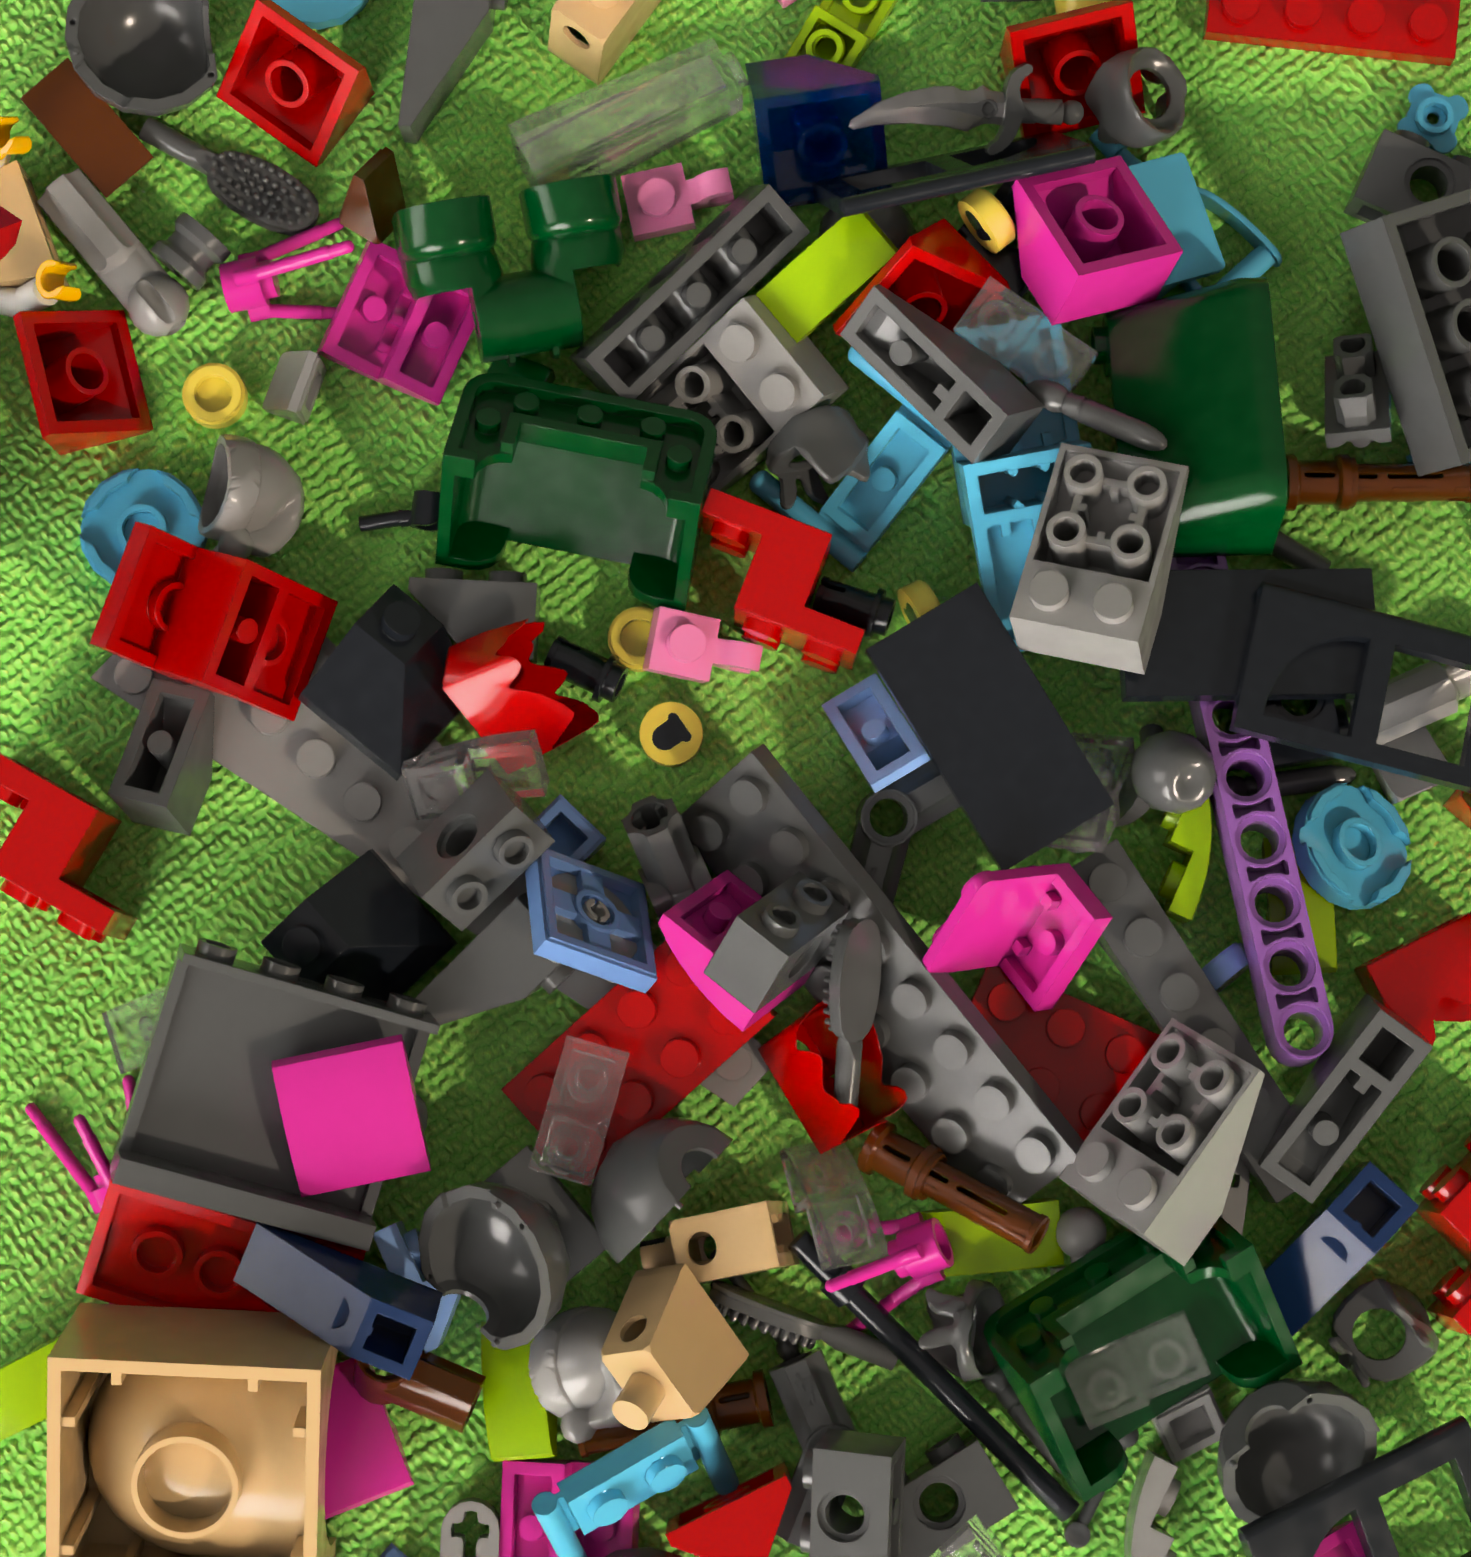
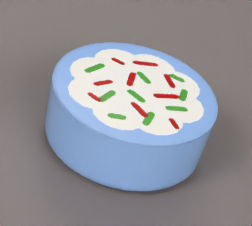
(1226, 966)

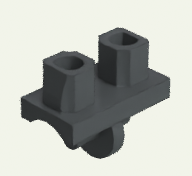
(1356, 394)

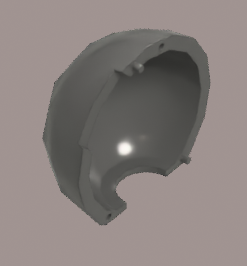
(142, 52)
(647, 1177)
(500, 1253)
(1291, 1442)

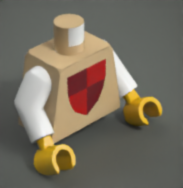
(29, 262)

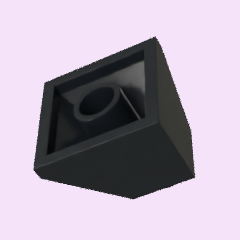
(386, 682)
(363, 930)

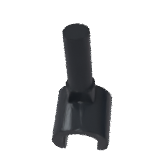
(422, 515)

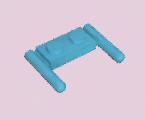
(863, 511)
(629, 1476)

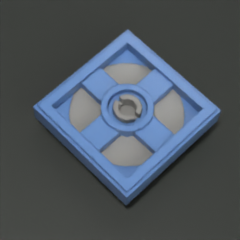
(590, 920)

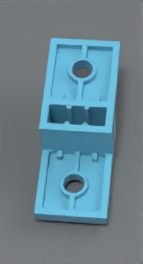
(1004, 502)

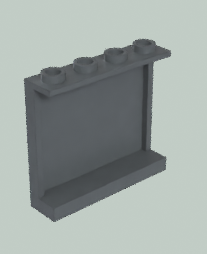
(206, 1095)

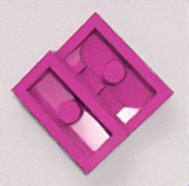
(393, 337)
(697, 929)
(351, 1115)
(361, 1448)
(519, 1527)

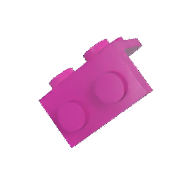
(1028, 923)

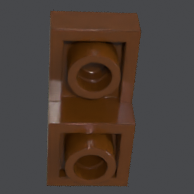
(86, 128)

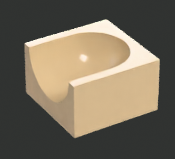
(187, 1434)

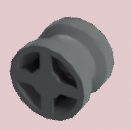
(190, 251)

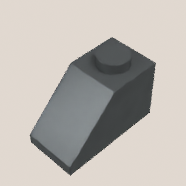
(167, 758)

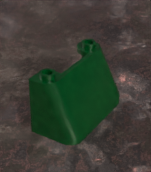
(1210, 384)
(576, 478)
(1114, 1294)

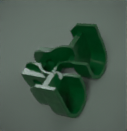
(522, 312)

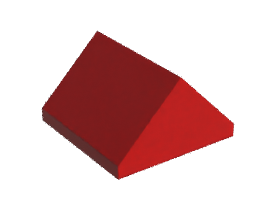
(1067, 54)
(294, 83)
(933, 273)
(82, 377)
(737, 1522)

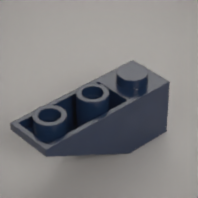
(1336, 1242)
(341, 1298)

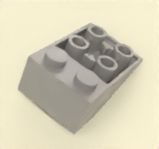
(748, 383)
(1100, 559)
(1170, 1141)

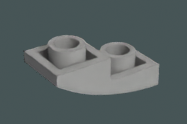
(1151, 1495)

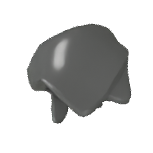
(1112, 102)
(828, 443)
(958, 1330)
(1420, 1338)

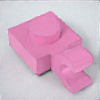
(663, 200)
(689, 646)

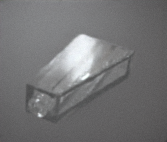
(629, 116)

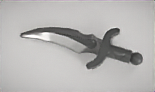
(971, 108)

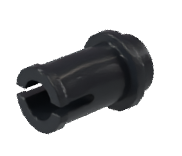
(855, 606)
(587, 669)

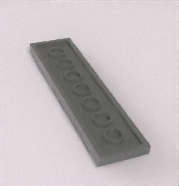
(934, 1042)

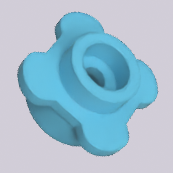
(1447, 109)

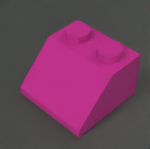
(1091, 240)

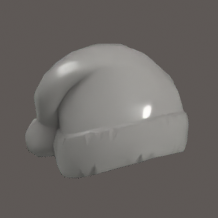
(250, 499)
(570, 1371)

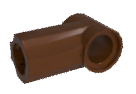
(436, 1389)

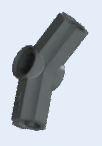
(923, 801)
(663, 847)
(812, 1408)

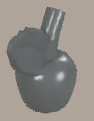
(1166, 773)

